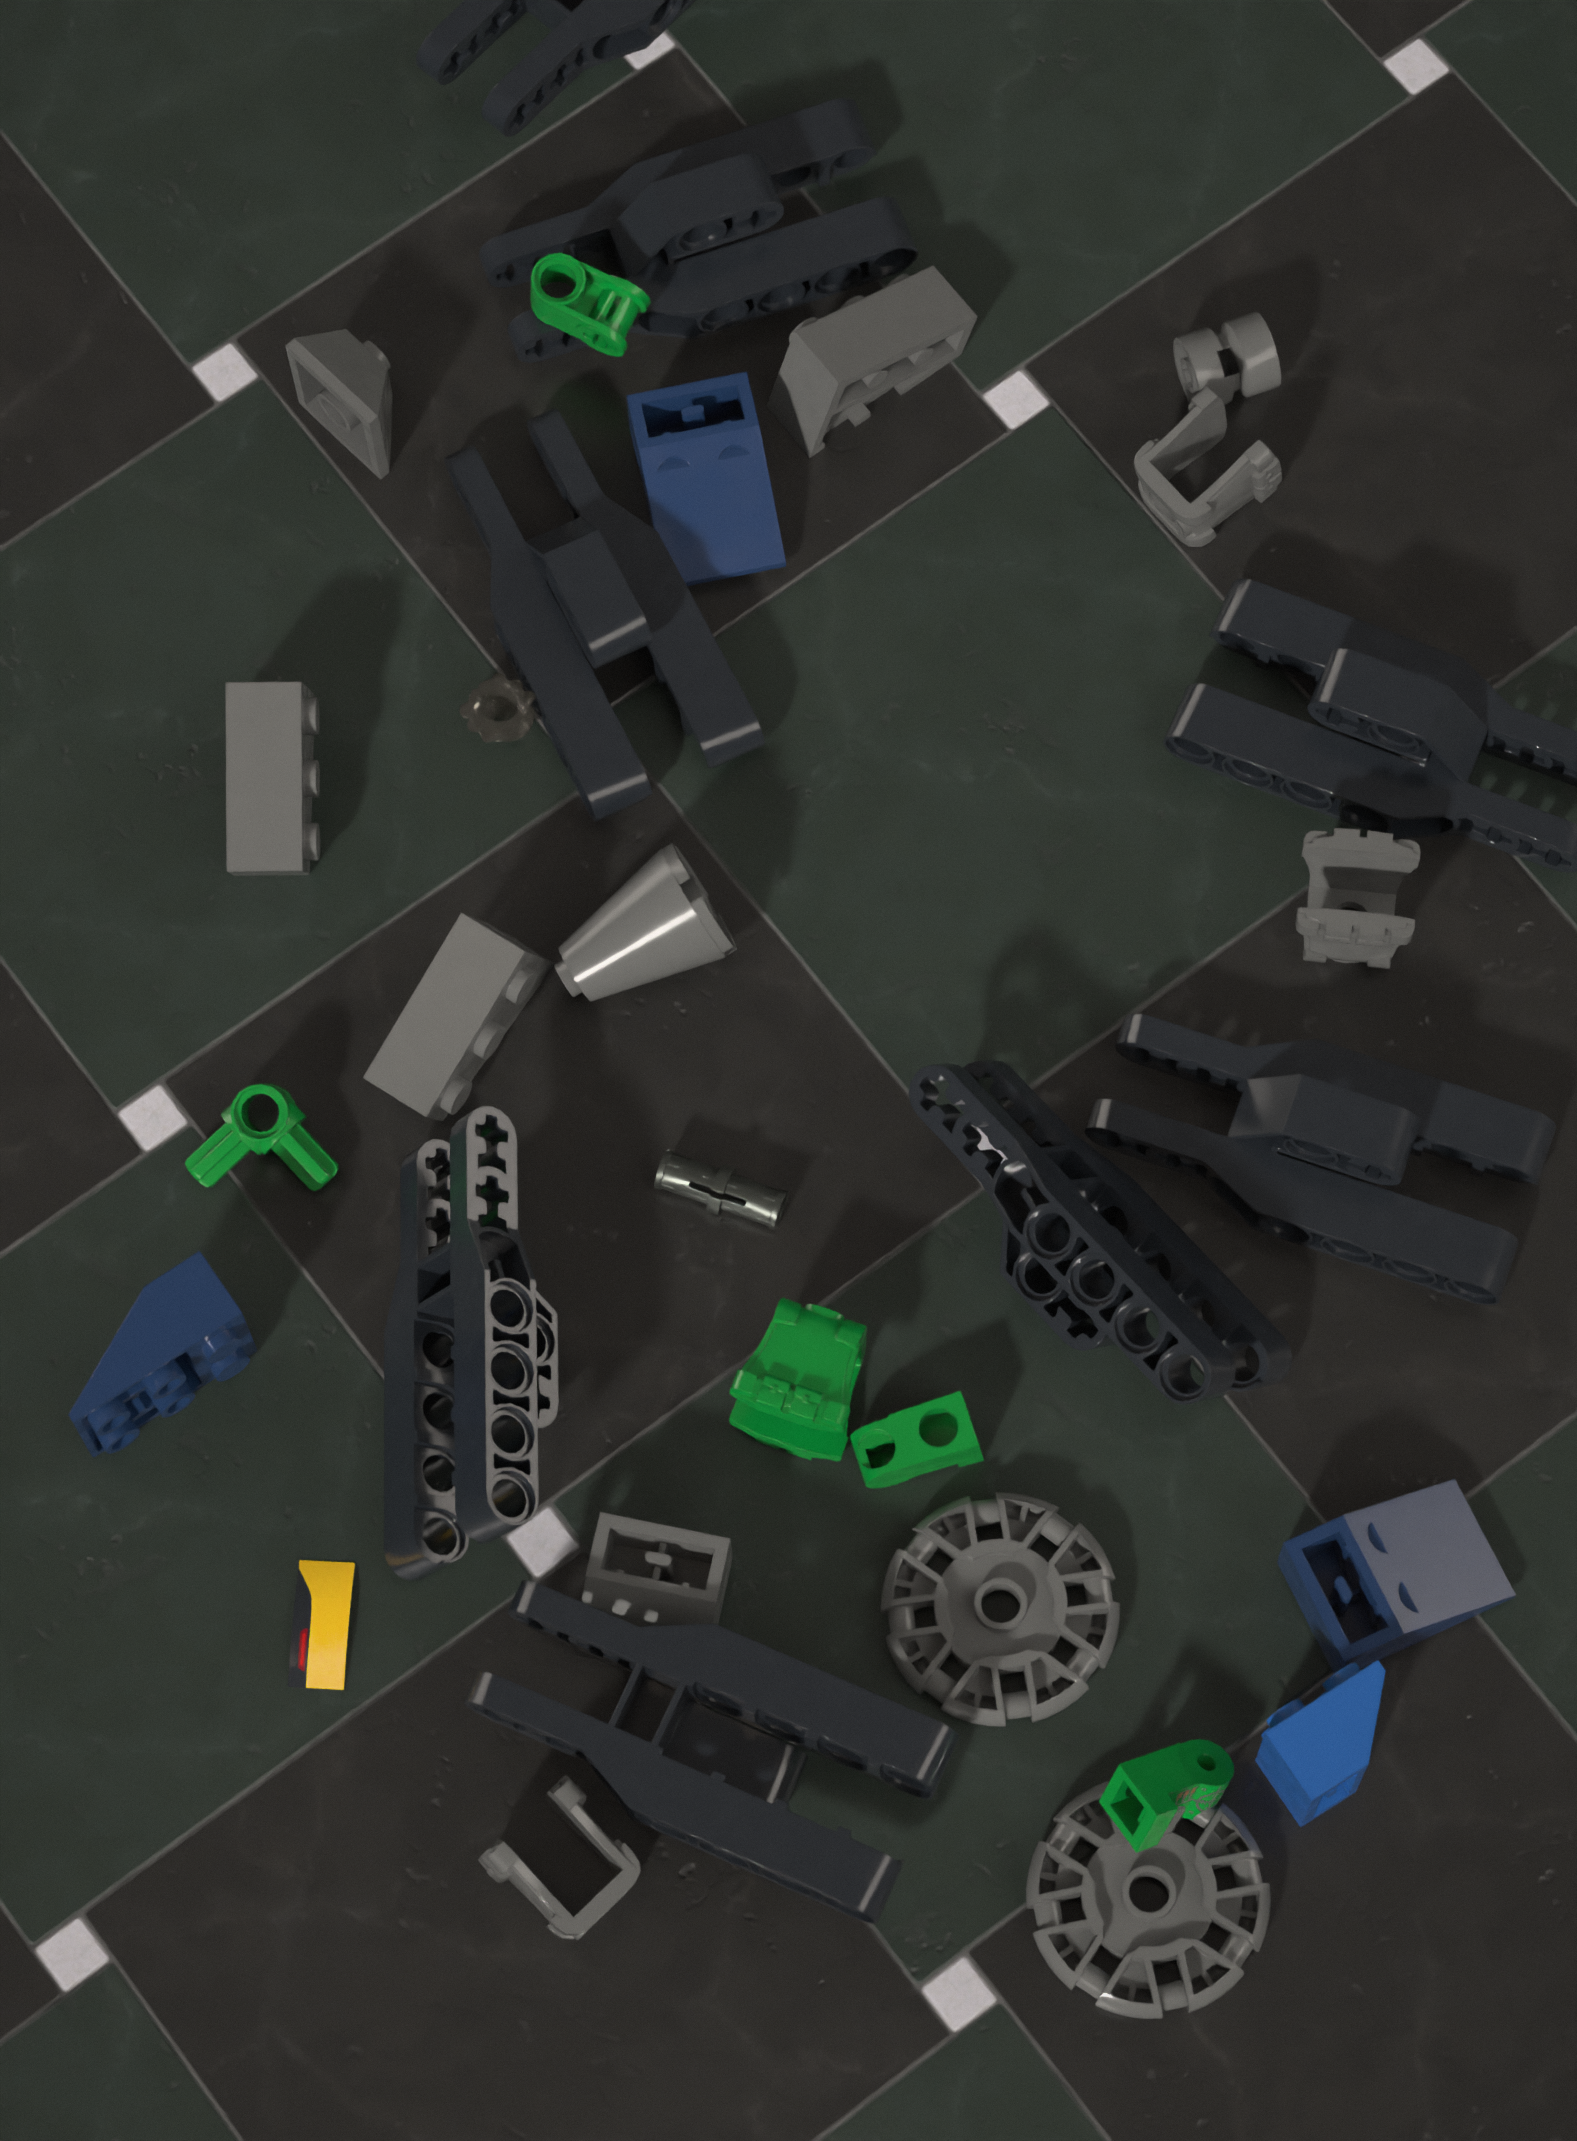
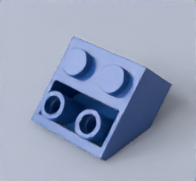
(1323, 1749)

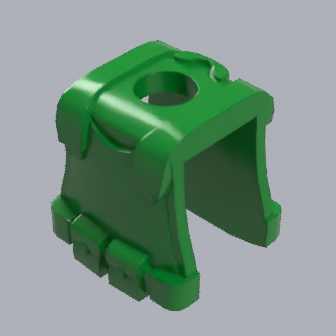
(801, 1382)

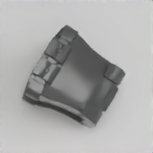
(1156, 462)
(1361, 876)
(568, 1803)

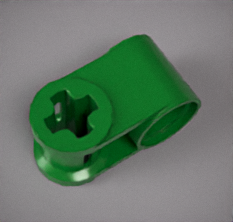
(596, 310)

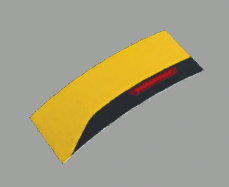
(320, 1624)

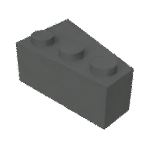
(866, 350)
(271, 778)
(457, 1017)

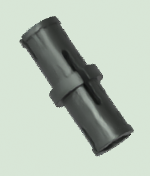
(721, 1189)

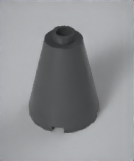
(645, 931)

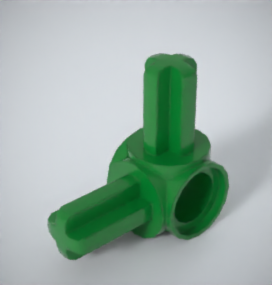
(240, 1136)

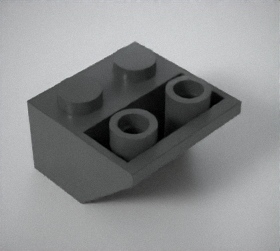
(655, 1574)

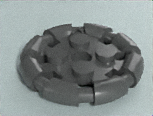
(990, 1646)
(1141, 1936)

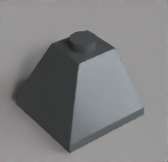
(346, 392)

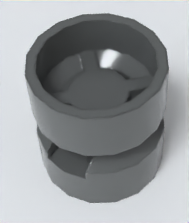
(1246, 355)

